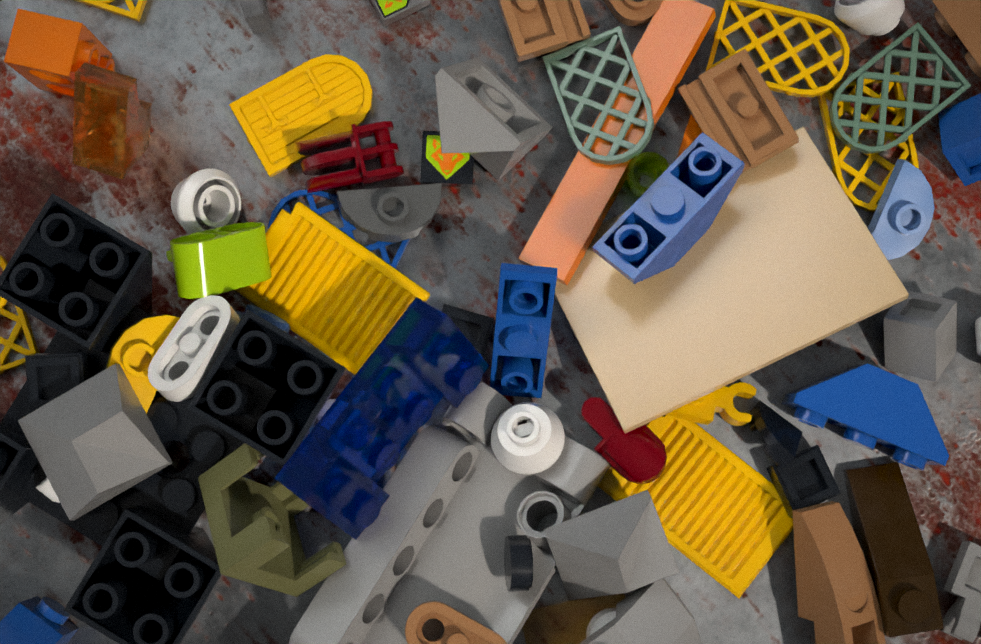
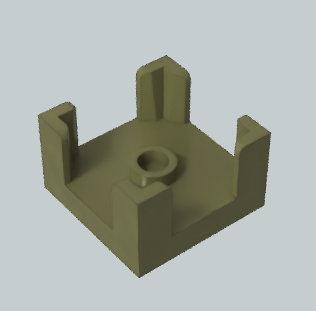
(257, 529)

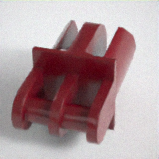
(344, 152)
(634, 455)

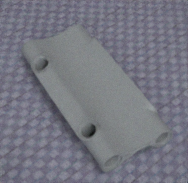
(447, 534)

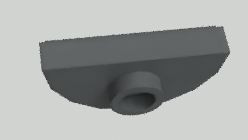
(391, 212)

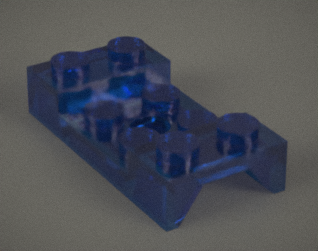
(405, 378)

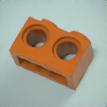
(52, 50)

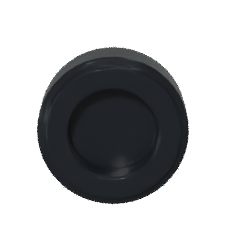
(518, 563)

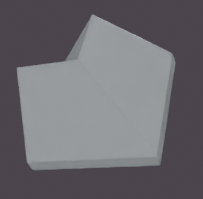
(485, 117)
(94, 441)
(612, 549)

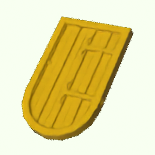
(302, 105)

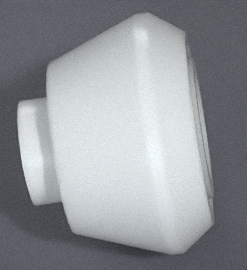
(870, 16)
(206, 201)
(527, 438)

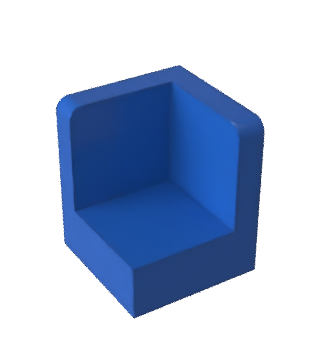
(962, 138)

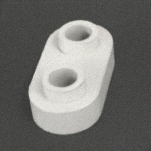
(192, 348)

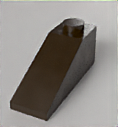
(893, 549)

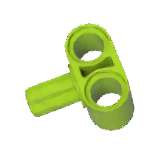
(220, 259)

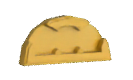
(137, 348)

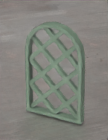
(586, 46)
(909, 105)

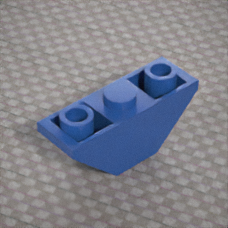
(671, 212)
(522, 329)
(872, 410)

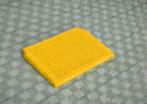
(330, 287)
(711, 504)

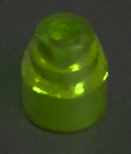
(647, 164)

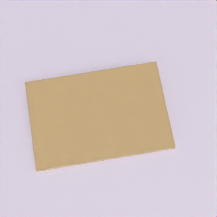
(762, 283)

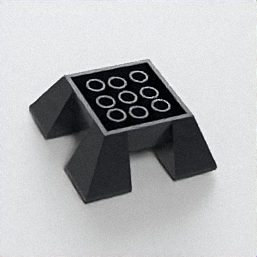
(259, 392)

